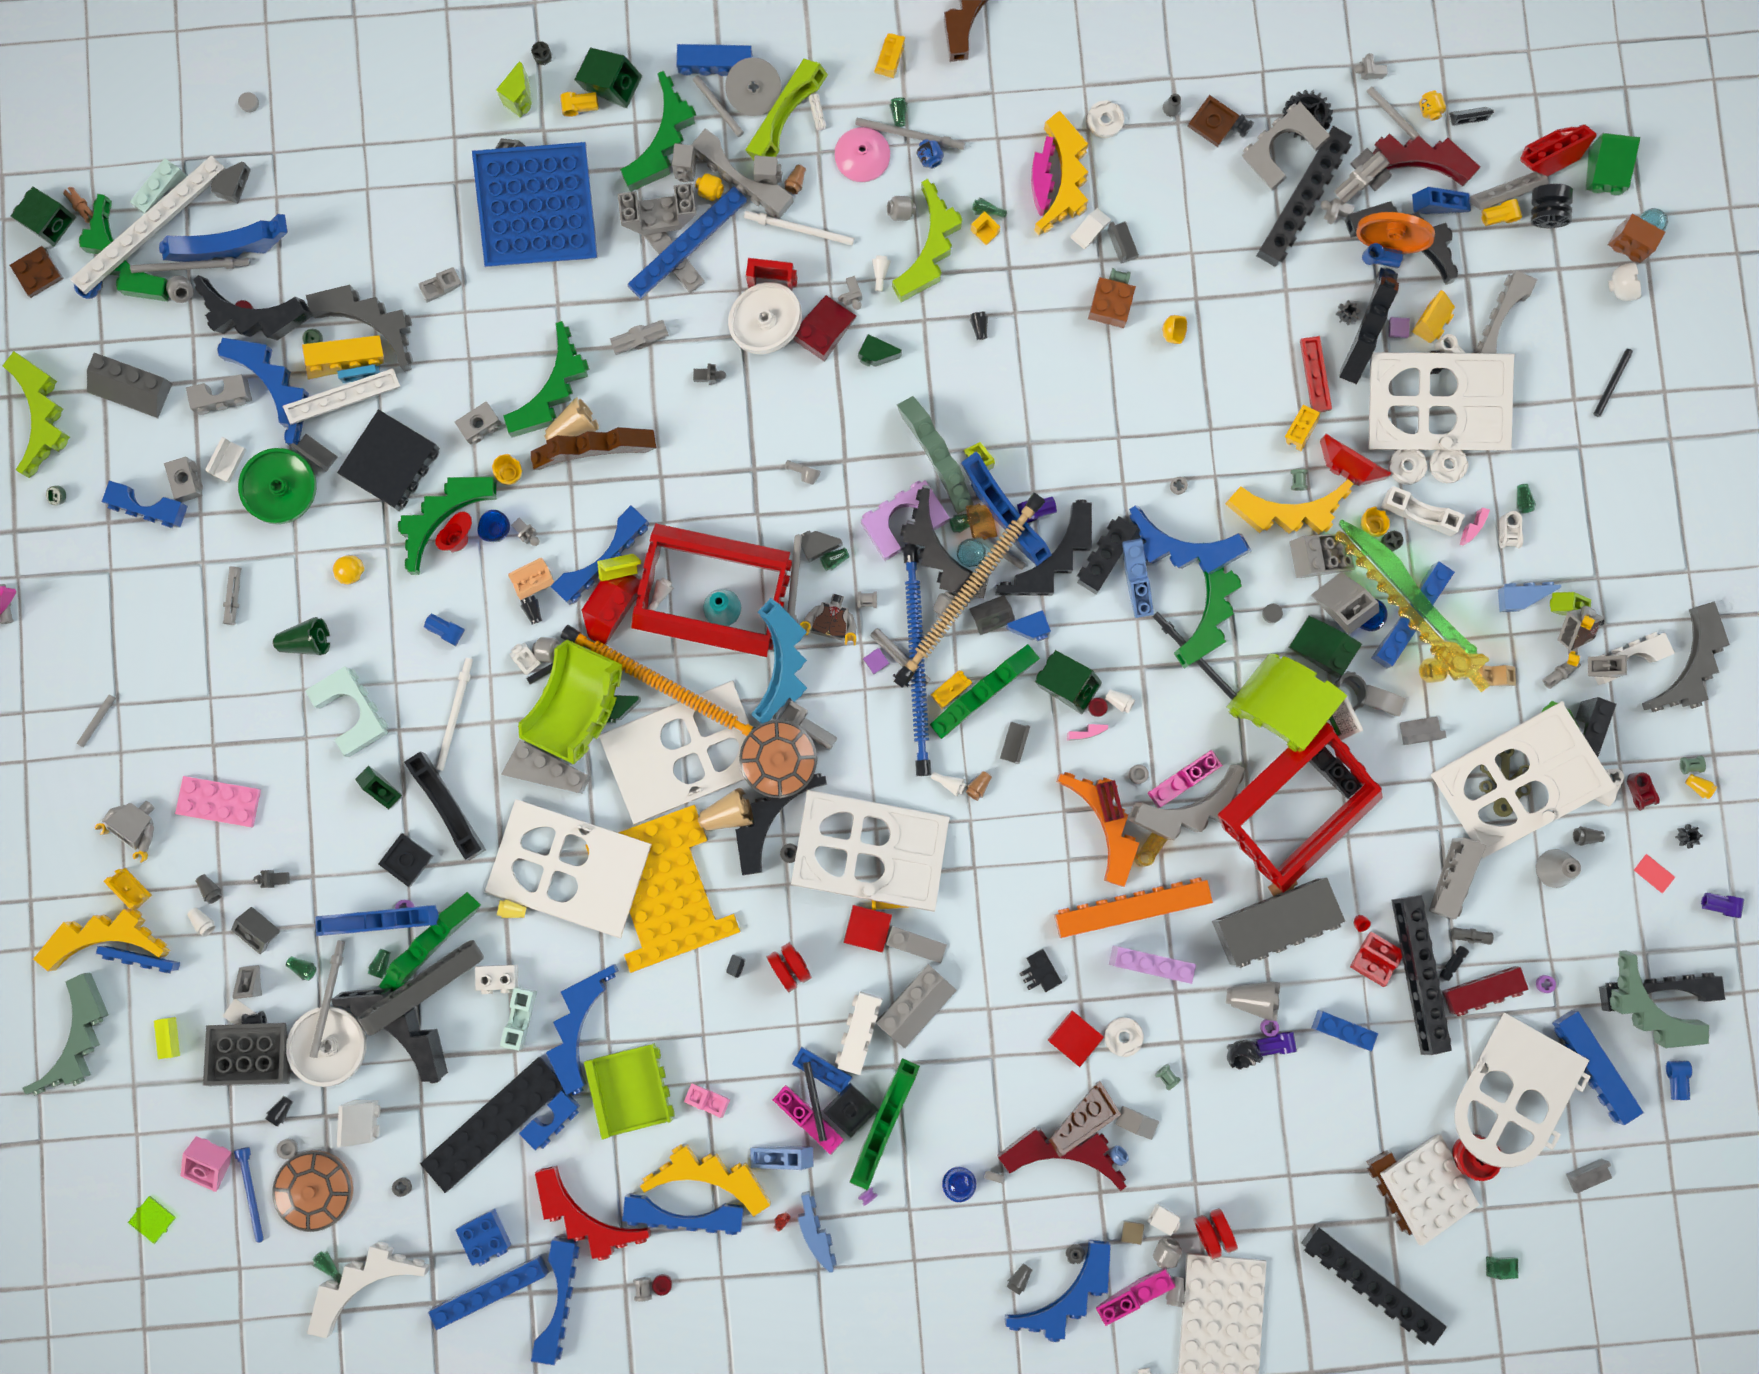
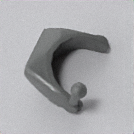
(1357, 684)

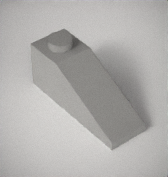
(916, 944)

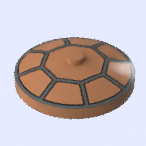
(778, 759)
(312, 1190)

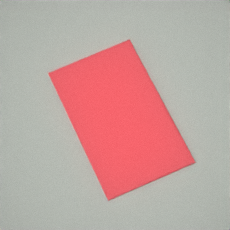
(1654, 873)

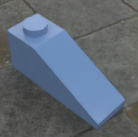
(782, 1157)

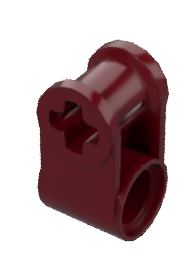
(1645, 793)

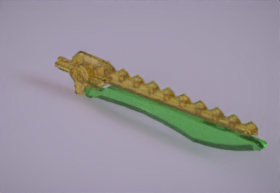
(1457, 654)

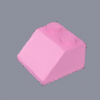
(205, 1163)

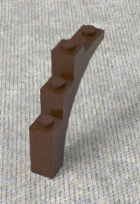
(958, 26)
(592, 444)

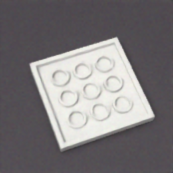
(1429, 1189)

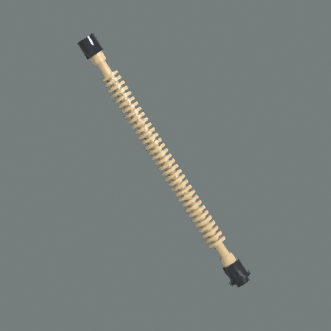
(906, 673)

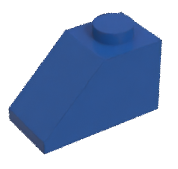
(1031, 626)

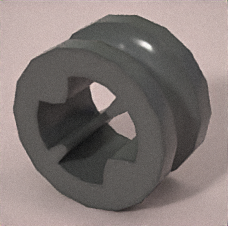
(406, 1182)

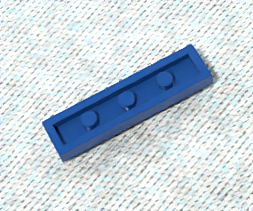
(130, 957)

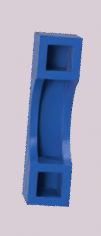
(123, 497)

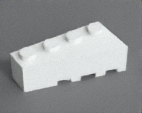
(859, 1032)

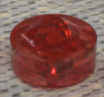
(781, 1220)

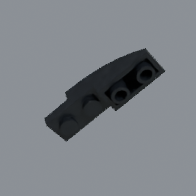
(1335, 772)

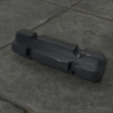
(1454, 963)

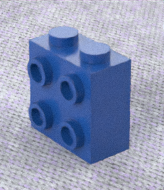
(483, 1238)

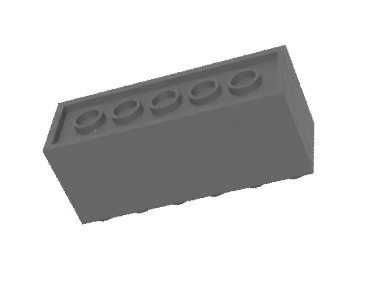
(1279, 922)

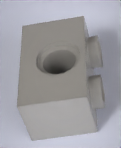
(684, 162)
(767, 170)
(481, 413)
(176, 471)

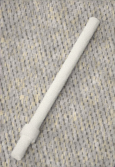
(764, 219)
(464, 677)

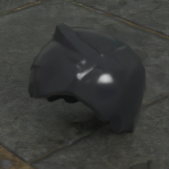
(1243, 1053)

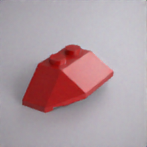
(1558, 149)
(1350, 464)
(609, 606)

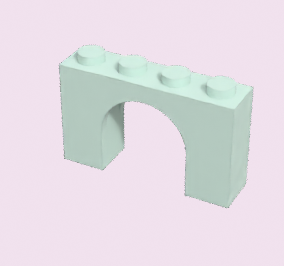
(369, 726)

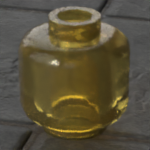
(1432, 671)

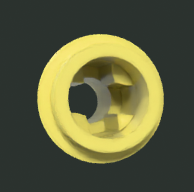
(509, 909)

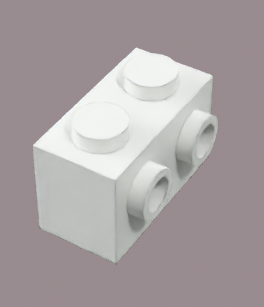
(496, 978)

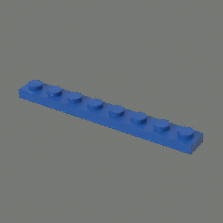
(687, 242)

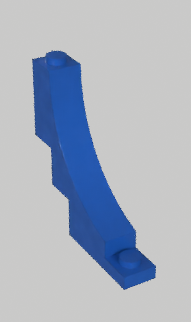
(253, 238)
(276, 378)
(579, 1001)

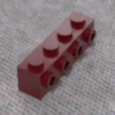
(1485, 990)

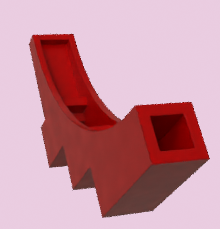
(602, 1237)

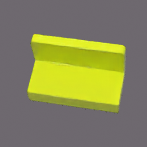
(618, 567)
(166, 1038)

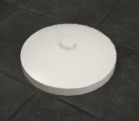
(765, 318)
(340, 1048)

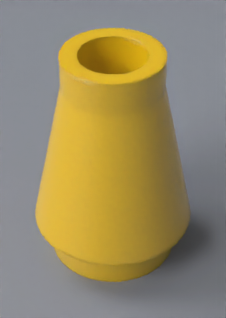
(1701, 786)

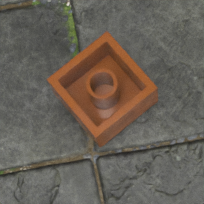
(1636, 238)
(1111, 302)

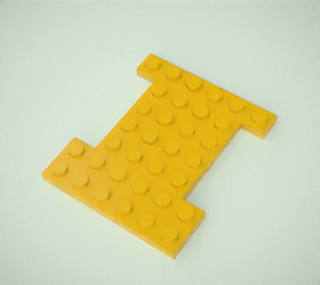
(670, 901)

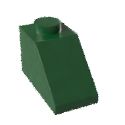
(877, 352)
(623, 706)
(378, 787)

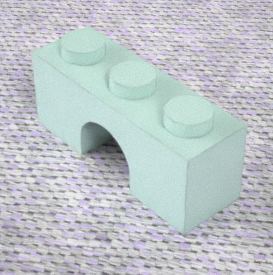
(162, 179)
(517, 1026)

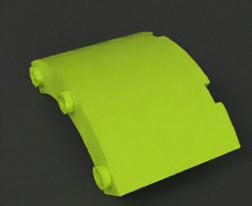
(1287, 700)
(573, 702)

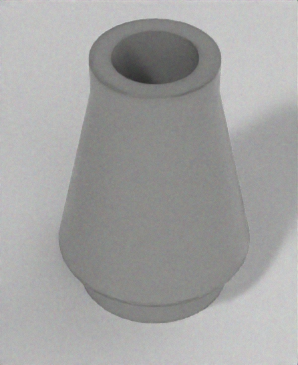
(1176, 1296)

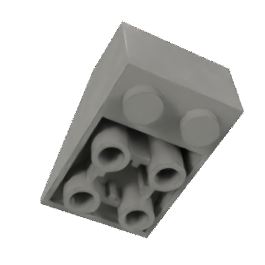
(1320, 556)
(1346, 602)

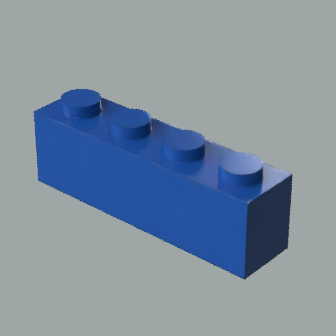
(710, 58)

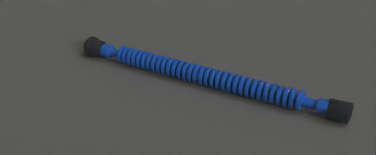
(911, 556)

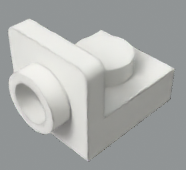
(524, 658)

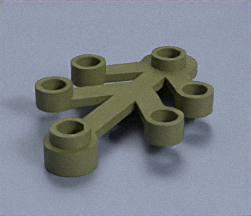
(1505, 768)

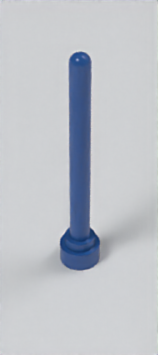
(242, 1156)

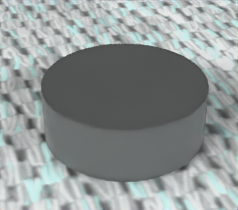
(1272, 613)

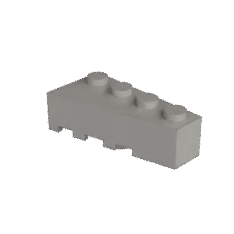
(538, 767)
(1456, 877)

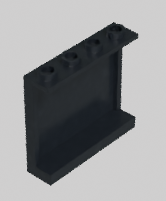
(389, 460)

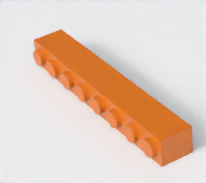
(1134, 908)

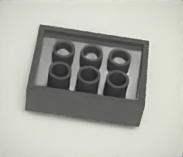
(246, 1055)

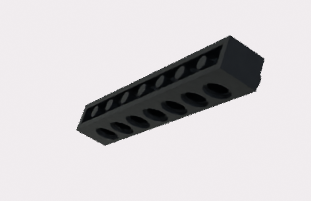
(1269, 251)
(1421, 975)
(1432, 1327)

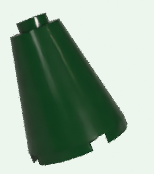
(304, 638)

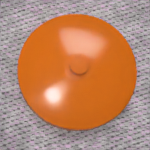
(1396, 231)

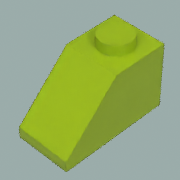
(1567, 601)

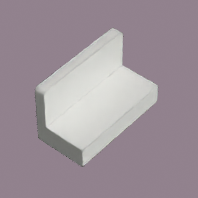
(225, 460)

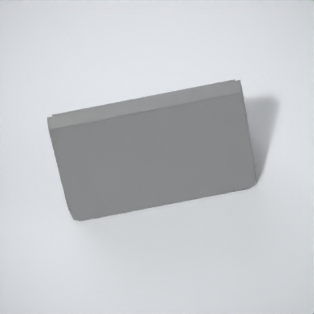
(818, 734)

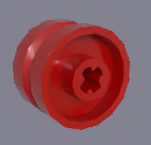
(791, 965)
(1470, 1165)
(1216, 1233)

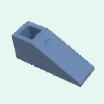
(1516, 598)

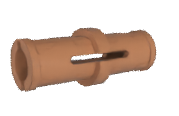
(78, 204)

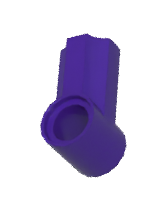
(1047, 509)
(1728, 905)
(1281, 1043)

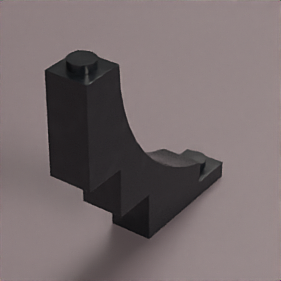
(1040, 579)
(422, 1045)

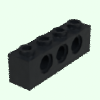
(1125, 531)

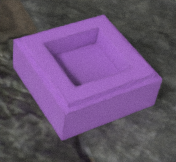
(1399, 327)
(876, 661)

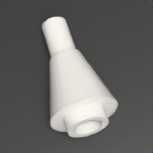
(880, 267)
(662, 589)
(953, 784)

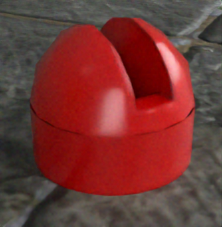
(1361, 923)

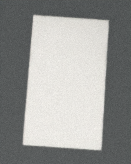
(235, 1012)

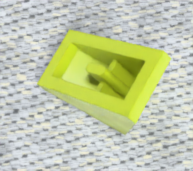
(985, 455)

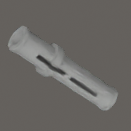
(234, 574)

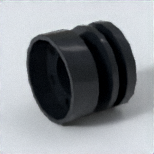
(1551, 206)

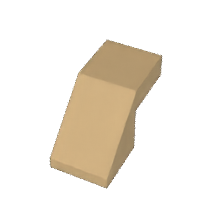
(1499, 675)

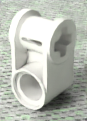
(1511, 534)
(1609, 797)

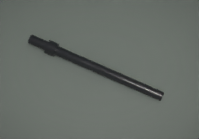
(1168, 628)

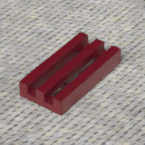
(1106, 785)

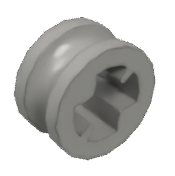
(1183, 482)

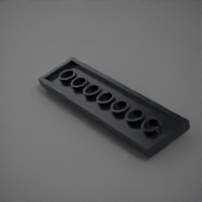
(492, 1124)

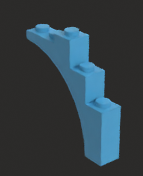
(787, 661)

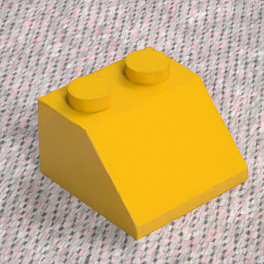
(1434, 317)

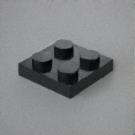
(405, 860)
(850, 1110)

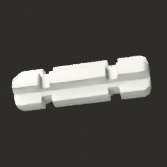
(817, 111)

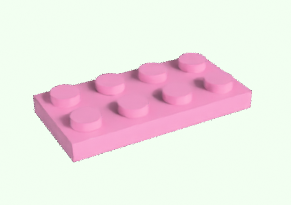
(218, 801)

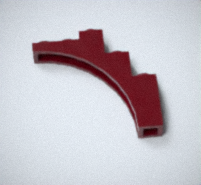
(1443, 157)
(1032, 1148)

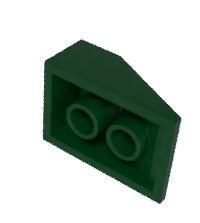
(1325, 646)

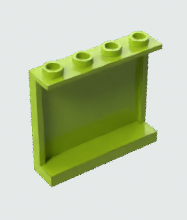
(629, 1090)

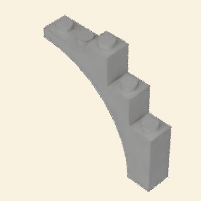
(1194, 816)

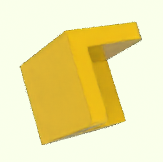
(985, 228)

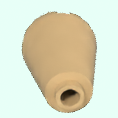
(572, 421)
(727, 812)

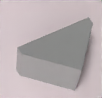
(1607, 666)
(248, 983)
(1137, 1123)

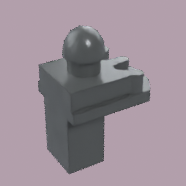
(708, 375)
(270, 878)

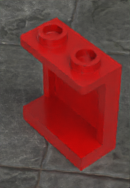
(770, 270)

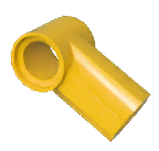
(575, 103)
(1506, 212)

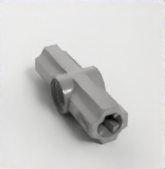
(1361, 177)
(639, 337)

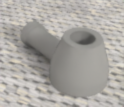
(807, 474)

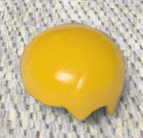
(1175, 329)
(507, 469)
(1375, 522)
(348, 569)

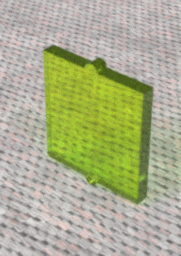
(151, 1219)

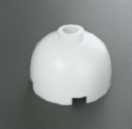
(1625, 282)

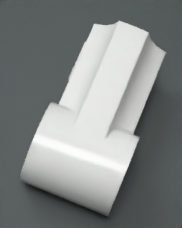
(1452, 342)

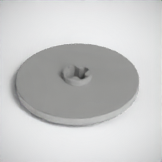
(764, 96)

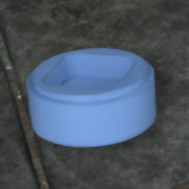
(1119, 1155)

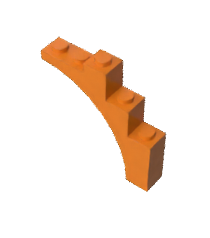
(1120, 849)

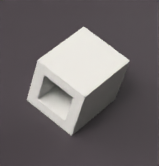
(1164, 1220)

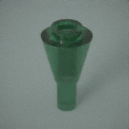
(982, 205)
(325, 1264)

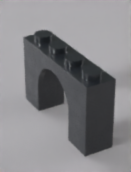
(1597, 716)

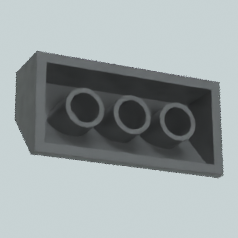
(127, 385)

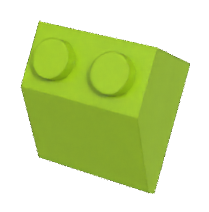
(515, 91)

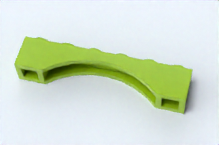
(804, 82)

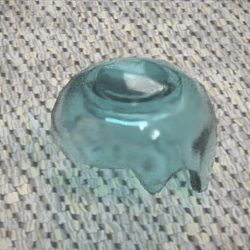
(1656, 218)
(971, 552)

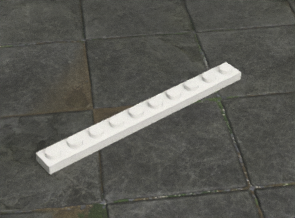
(147, 225)

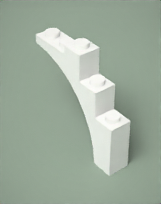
(333, 1297)

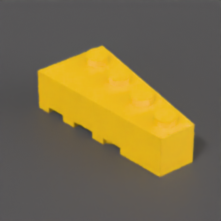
(332, 356)

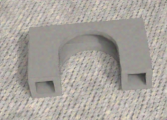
(1296, 120)

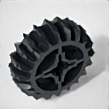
(1315, 103)

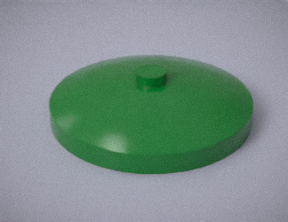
(277, 486)

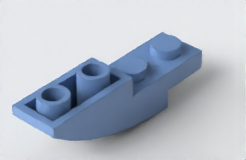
(1137, 578)
(817, 1240)

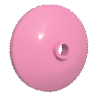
(862, 165)

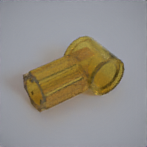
(1151, 847)

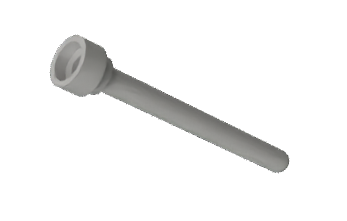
(794, 576)

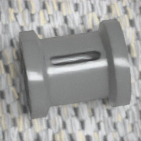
(867, 599)
(642, 1289)

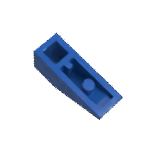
(1440, 201)

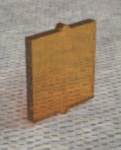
(981, 522)

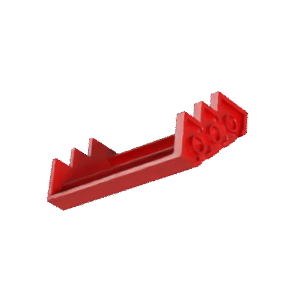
(716, 548)
(1276, 776)

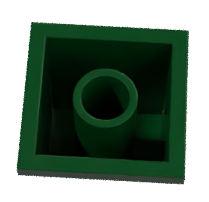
(609, 76)
(43, 216)
(1068, 681)

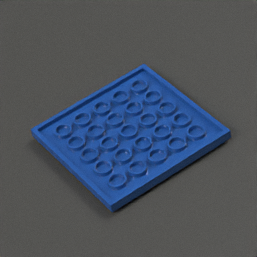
(534, 204)

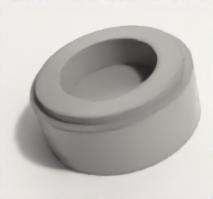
(248, 102)
(1138, 774)
(287, 1148)
(994, 1177)

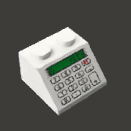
(1345, 721)

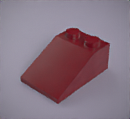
(824, 327)

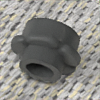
(1075, 1248)

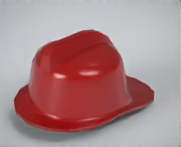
(455, 533)

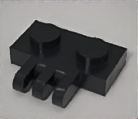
(1041, 972)

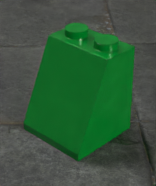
(1611, 163)

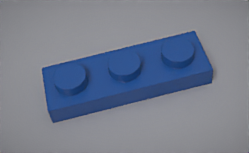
(822, 1070)

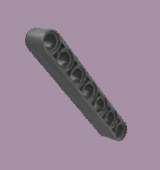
(420, 987)

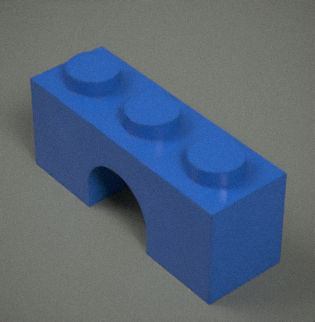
(1344, 1030)
(538, 1133)

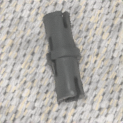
(1472, 935)

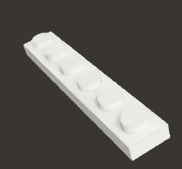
(341, 396)

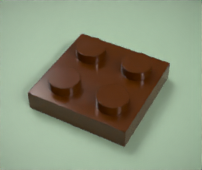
(1213, 120)
(36, 271)

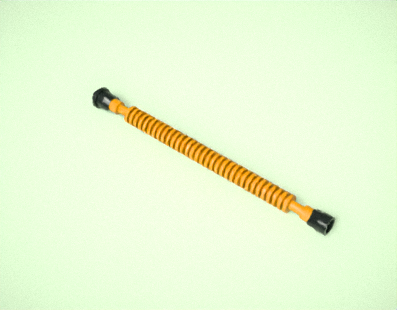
(650, 677)

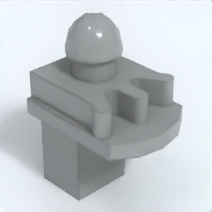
(1369, 70)
(1335, 208)
(853, 296)
(526, 533)

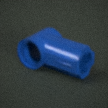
(1384, 256)
(447, 631)
(1679, 1075)

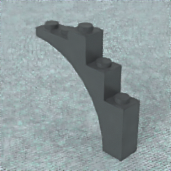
(346, 303)
(1708, 639)

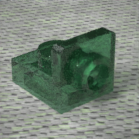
(1502, 1268)

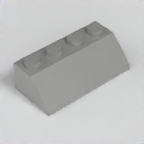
(916, 1006)

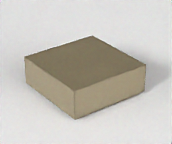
(1132, 1232)

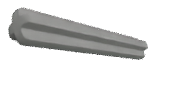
(892, 649)

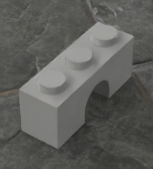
(235, 392)

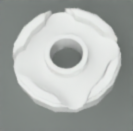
(1102, 129)
(1444, 474)
(1405, 476)
(1112, 1037)

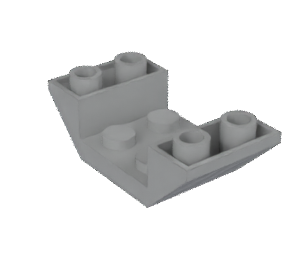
(657, 214)

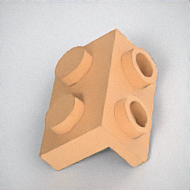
(531, 578)

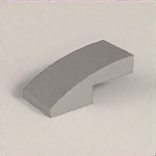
(440, 285)
(1384, 700)

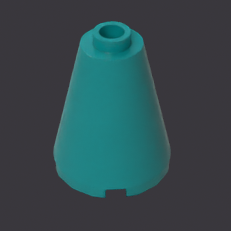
(726, 612)

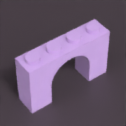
(877, 525)
(1152, 964)

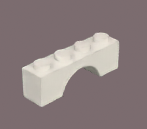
(1436, 518)
(1652, 649)

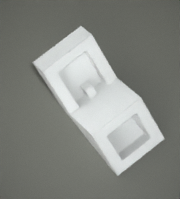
(1090, 228)

